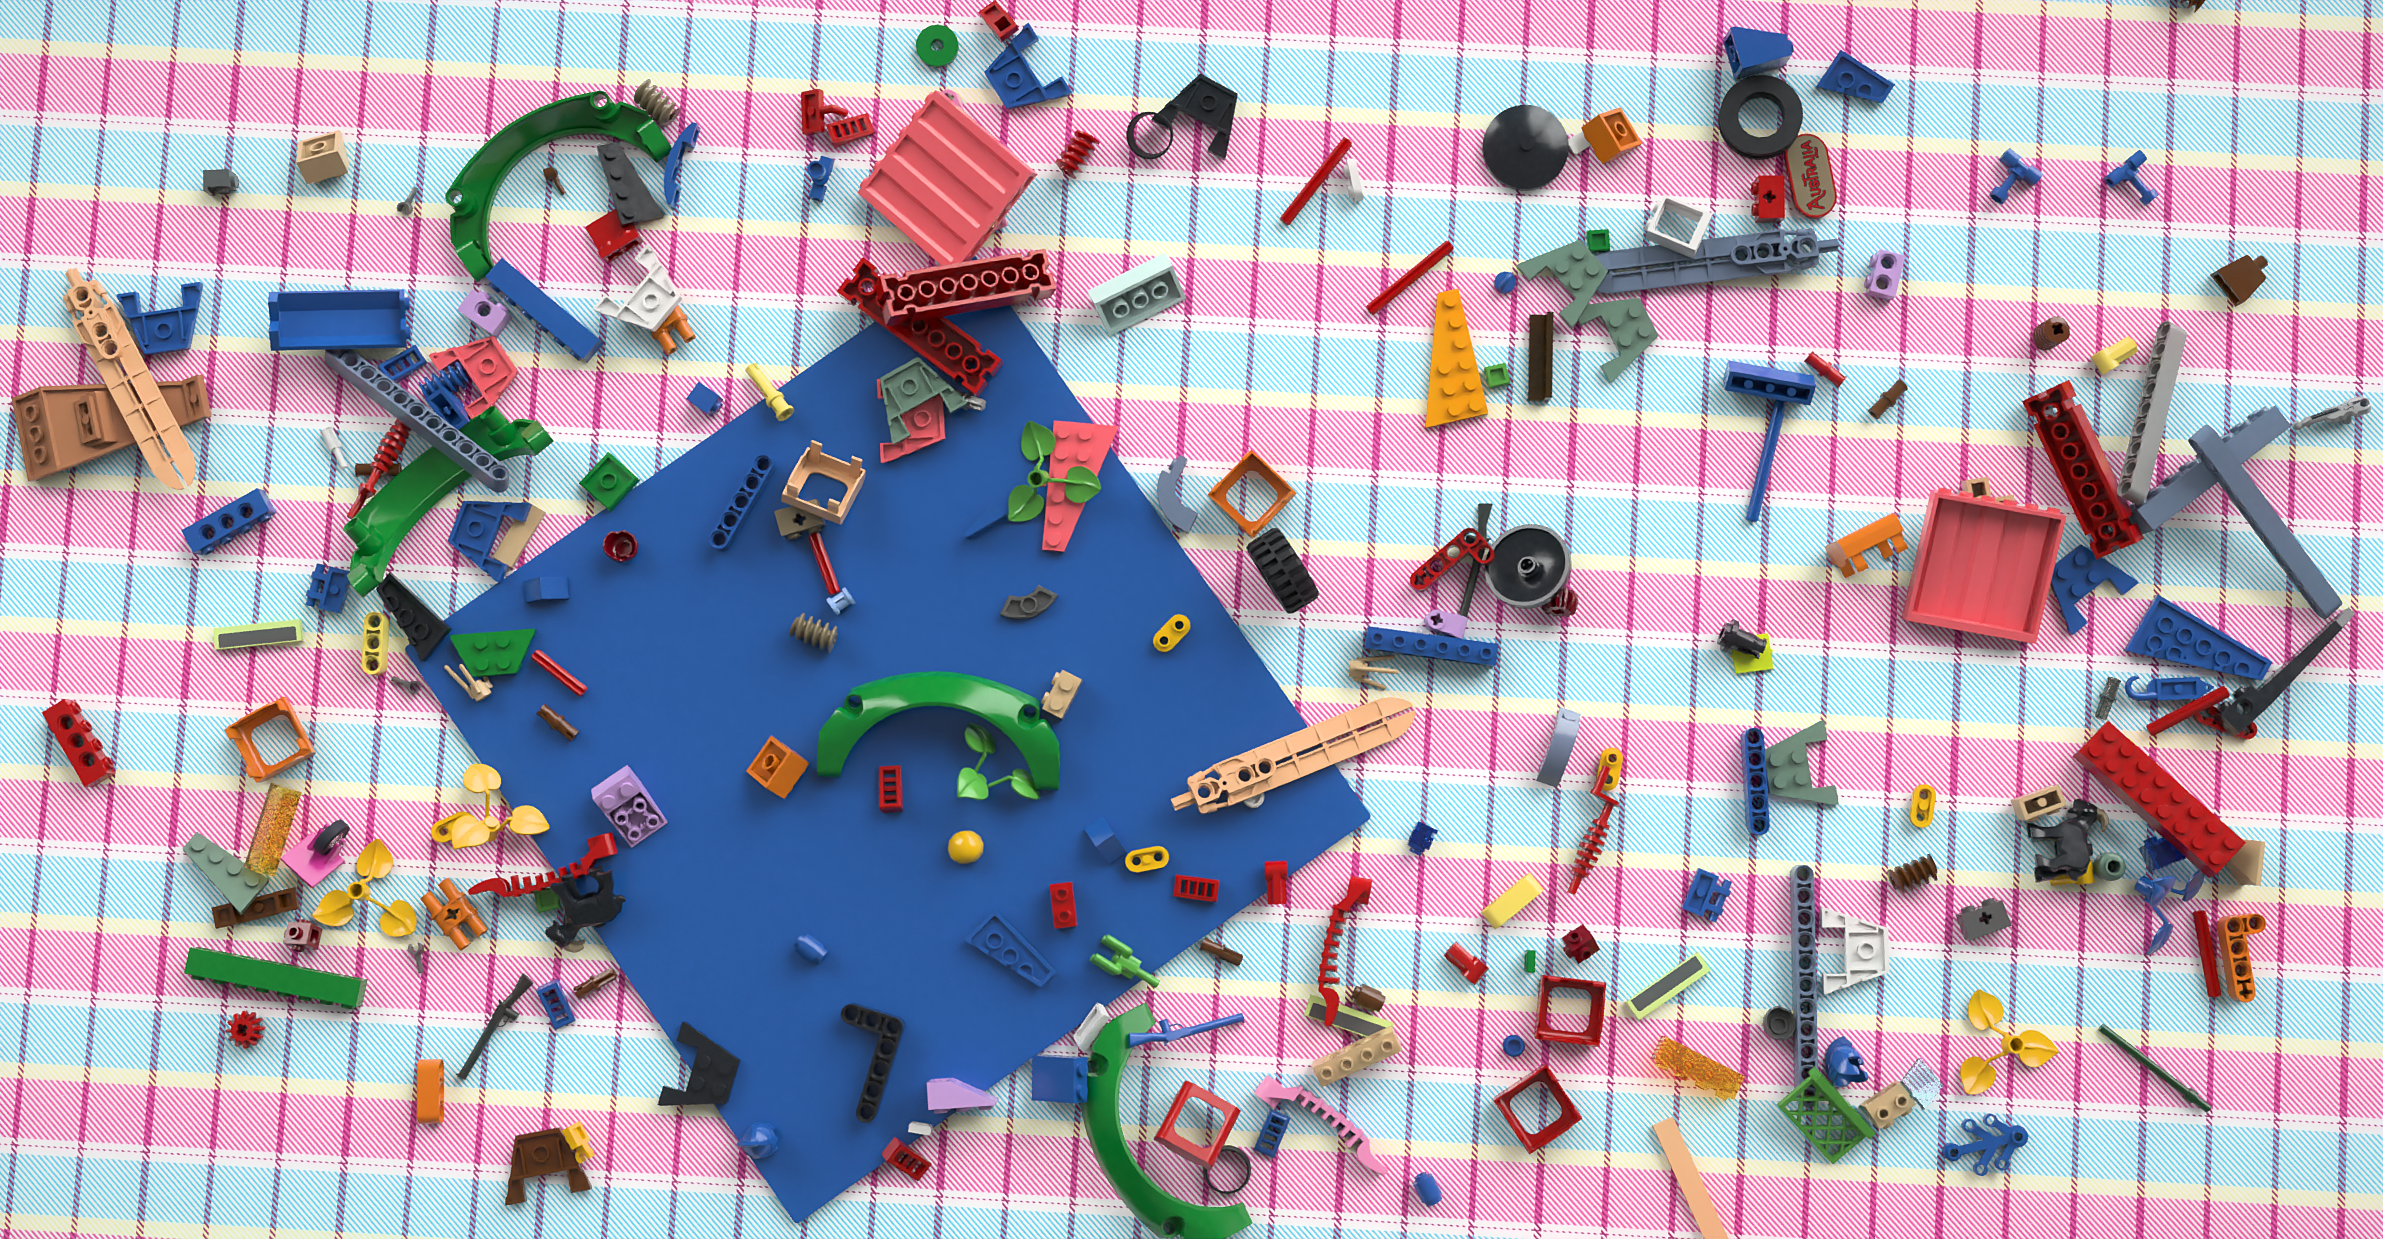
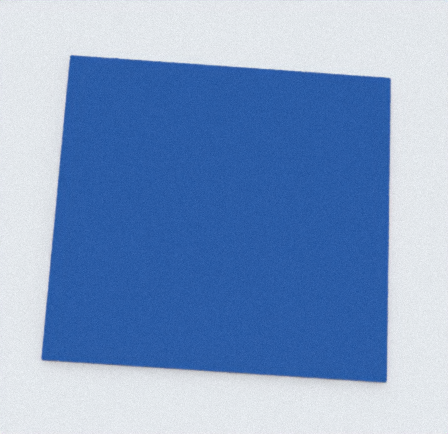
(699, 670)

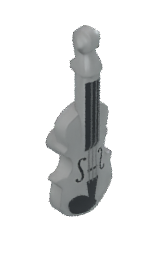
(2353, 407)

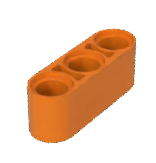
(430, 1091)

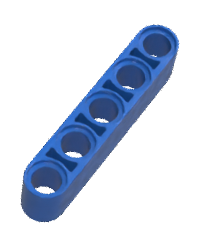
(742, 513)
(1758, 770)

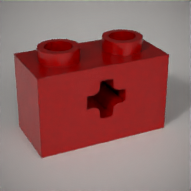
(1774, 188)
(1063, 905)

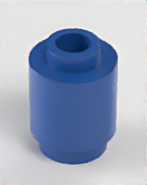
(810, 949)
(1427, 1189)

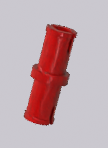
(1825, 369)

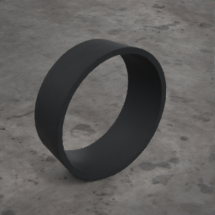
(1131, 141)
(1236, 1150)

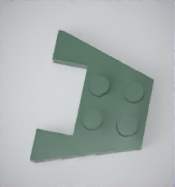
(1575, 270)
(1628, 328)
(911, 387)
(1789, 767)

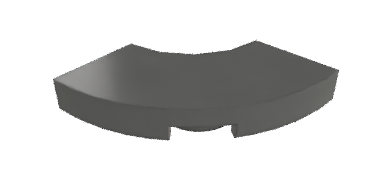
(1030, 605)

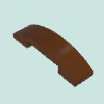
(261, 907)

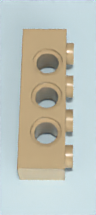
(1356, 1056)

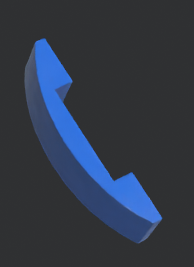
(686, 138)

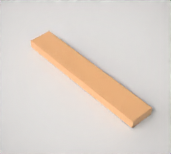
(1689, 1179)

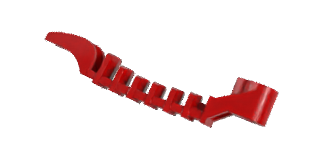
(599, 846)
(1358, 892)

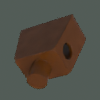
(2241, 278)

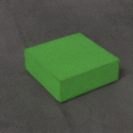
(1497, 375)
(546, 900)

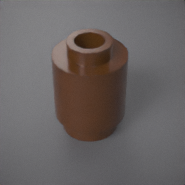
(1368, 997)

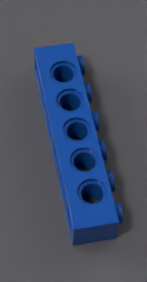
(1431, 646)

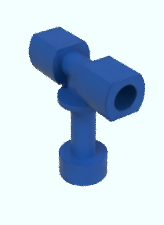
(2016, 171)
(2128, 172)
(820, 173)

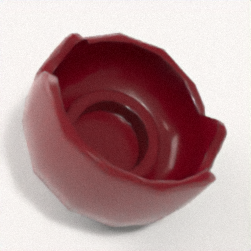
(620, 546)

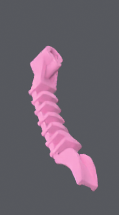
(1273, 1092)

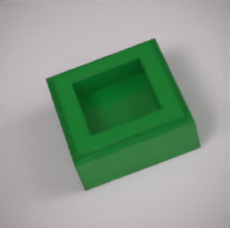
(1598, 240)
(1529, 961)

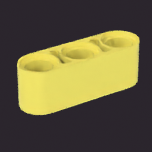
(371, 633)
(1512, 901)

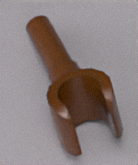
(551, 173)

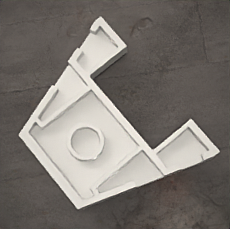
(650, 301)
(1864, 950)

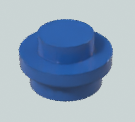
(1513, 1045)

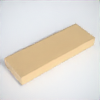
(518, 537)

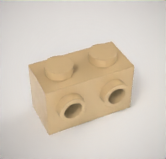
(1062, 693)
(2038, 802)
(1888, 1105)

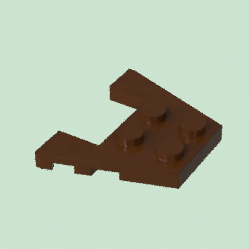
(543, 1154)

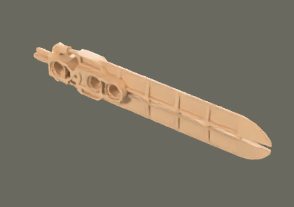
(117, 336)
(1291, 745)

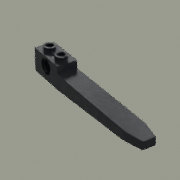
(2258, 700)

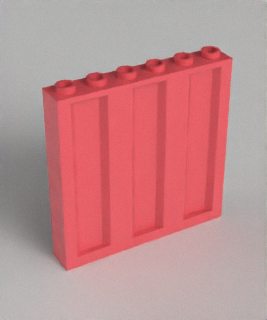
(946, 181)
(1984, 565)

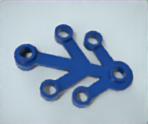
(1989, 1143)

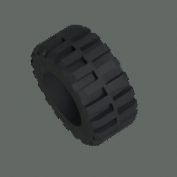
(1282, 570)

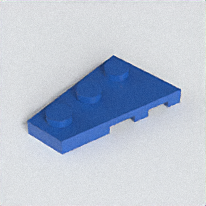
(1855, 79)

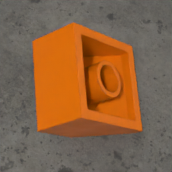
(1611, 135)
(777, 767)

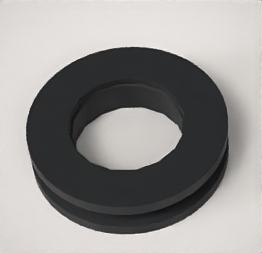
(1760, 87)

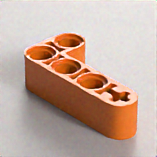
(2242, 956)

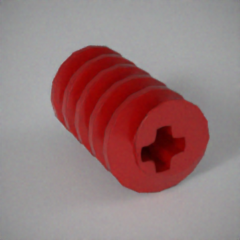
(1075, 153)

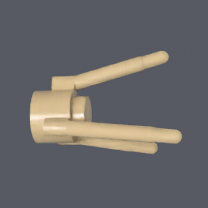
(1359, 669)
(478, 689)

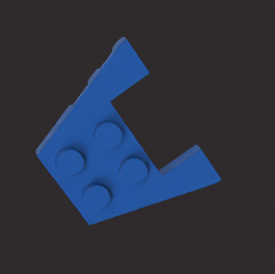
(1014, 78)
(164, 329)
(477, 530)
(2077, 576)

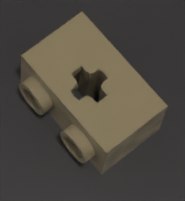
(789, 516)

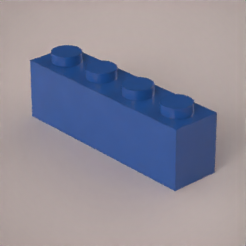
(1769, 382)

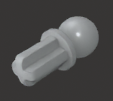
(973, 402)

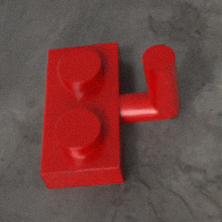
(814, 110)

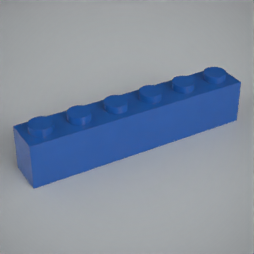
(545, 310)

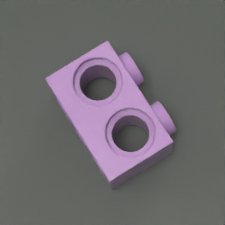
(1889, 277)

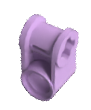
(1450, 624)

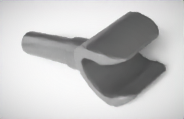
(408, 201)
(405, 683)
(417, 955)

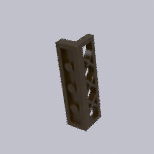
(1540, 357)

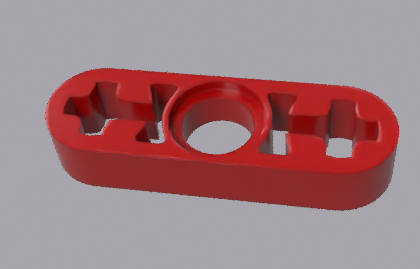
(2208, 722)

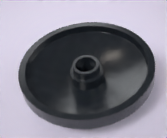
(1525, 147)
(1528, 566)

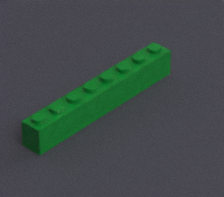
(275, 976)

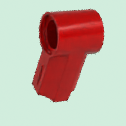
(1276, 881)
(1468, 965)

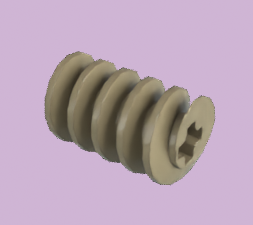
(655, 104)
(814, 632)

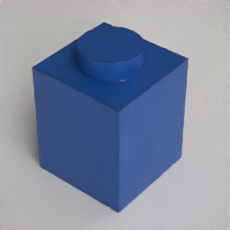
(705, 399)

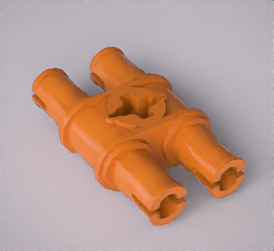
(677, 320)
(466, 914)

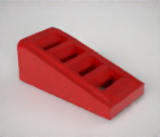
(853, 136)
(893, 807)
(1214, 892)
(895, 1151)

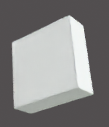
(920, 1128)

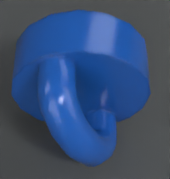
(1504, 282)

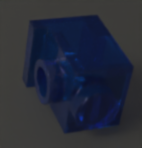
(1421, 838)

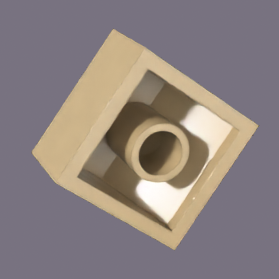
(322, 157)

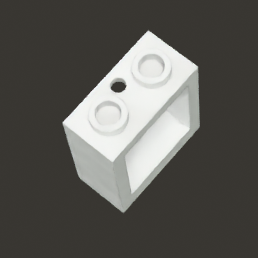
(1683, 209)

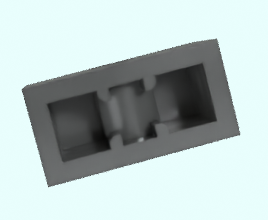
(1995, 919)

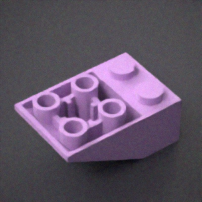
(628, 806)
(952, 1093)

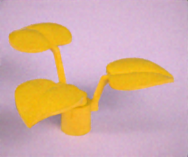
(471, 833)
(336, 905)
(2031, 1045)

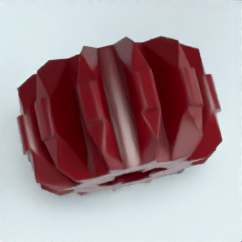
(1563, 605)

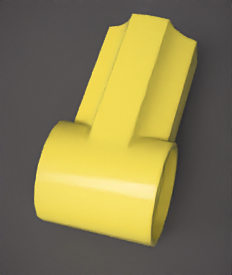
(2111, 356)

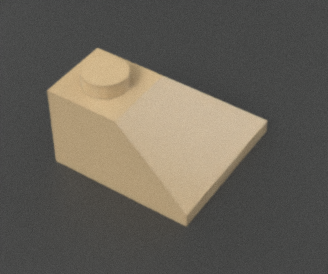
(2248, 863)

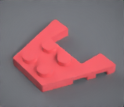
(487, 367)
(924, 424)

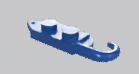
(2169, 689)

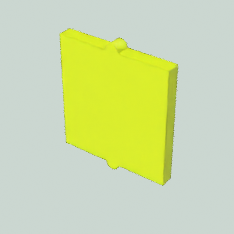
(1748, 663)

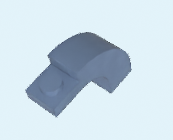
(1171, 507)
(1559, 748)

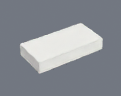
(1091, 1026)

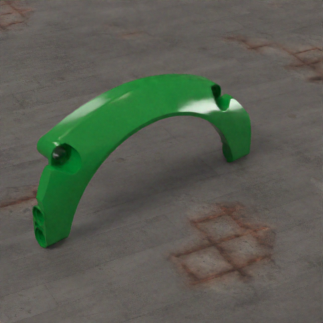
(496, 158)
(421, 484)
(971, 693)
(1105, 1134)

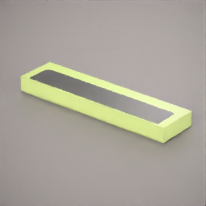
(258, 634)
(1668, 986)
(1346, 1017)

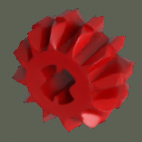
(252, 1033)

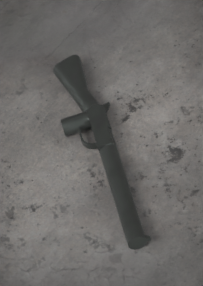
(1483, 515)
(502, 1009)

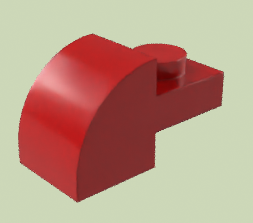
(998, 21)

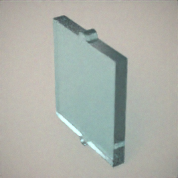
(1921, 1083)

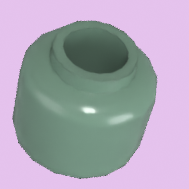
(2114, 862)

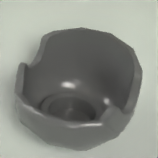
(1779, 1023)

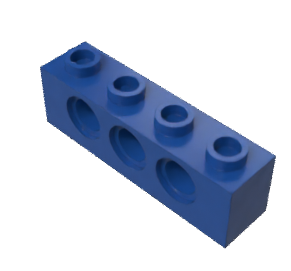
(197, 533)

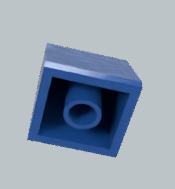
(1756, 51)

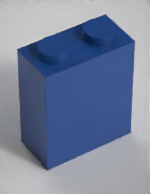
(1059, 1078)

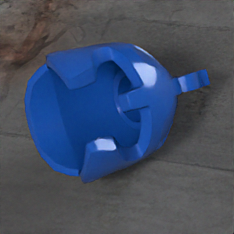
(1844, 1063)
(759, 1140)

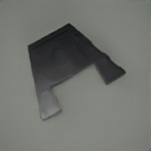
(1207, 103)
(710, 1076)

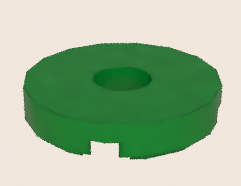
(928, 37)

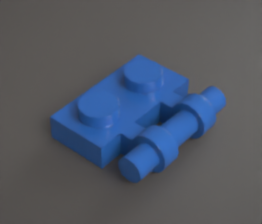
(334, 589)
(1701, 891)

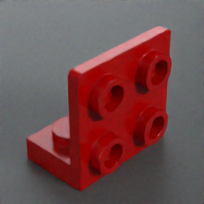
(611, 238)

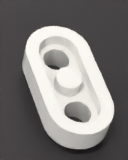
(1354, 189)

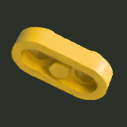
(1172, 633)
(1615, 767)
(1923, 806)
(448, 824)
(1147, 859)

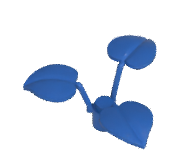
(2155, 893)

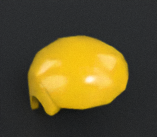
(965, 847)

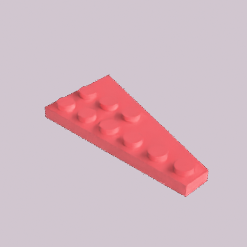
(1075, 446)

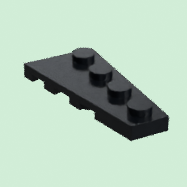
(628, 192)
(418, 621)

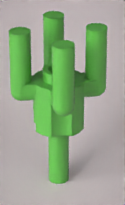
(1122, 962)

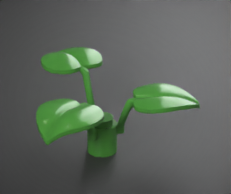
(1023, 500)
(974, 785)

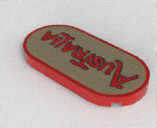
(1810, 176)

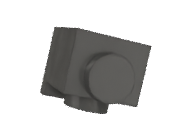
(219, 181)

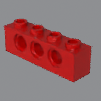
(68, 739)

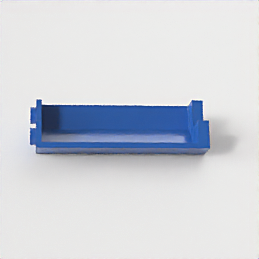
(338, 319)

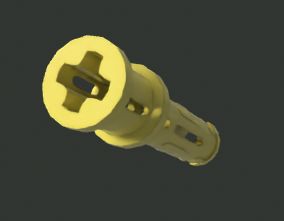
(774, 398)

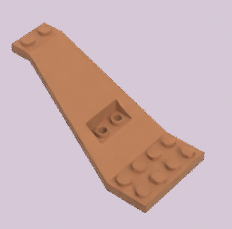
(82, 422)

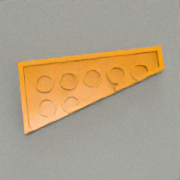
(1454, 377)

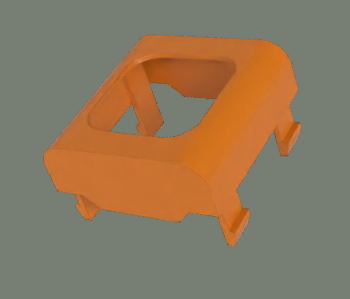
(1251, 462)
(1864, 538)
(242, 731)

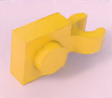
(577, 1138)

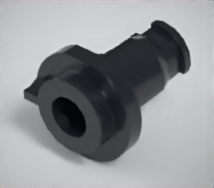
(1740, 640)

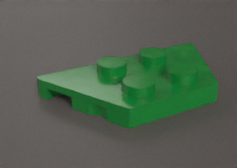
(493, 652)

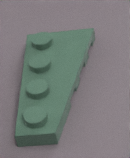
(226, 872)

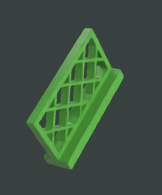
(1835, 1100)

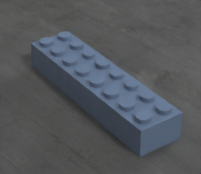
(2194, 477)

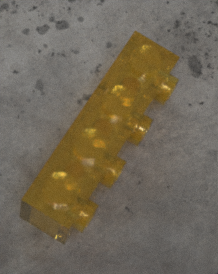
(272, 829)
(1697, 1067)

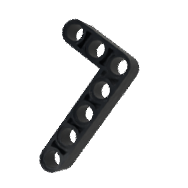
(879, 1056)

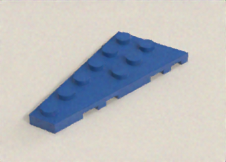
(2182, 638)

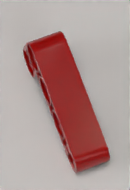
(1449, 563)

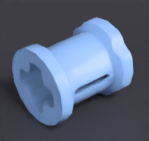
(841, 601)

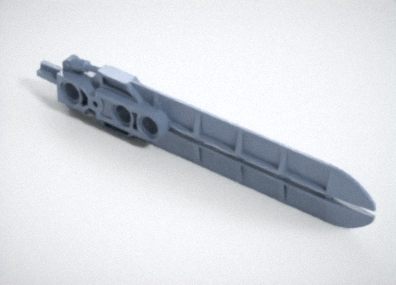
(1770, 241)

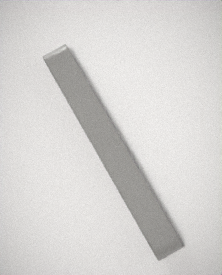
(2152, 412)

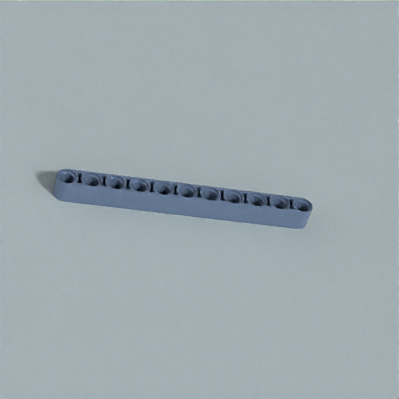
(419, 418)
(2265, 521)
(1799, 974)

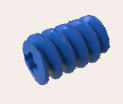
(450, 381)

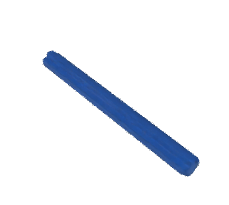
(1766, 460)

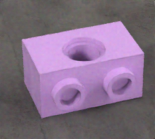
(494, 321)

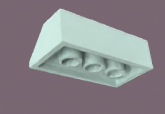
(1137, 294)

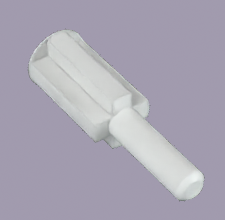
(333, 444)

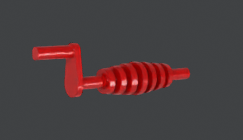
(388, 452)
(1597, 832)

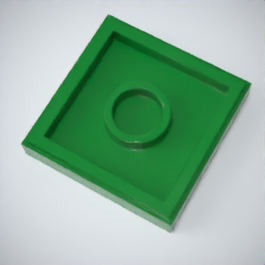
(609, 481)

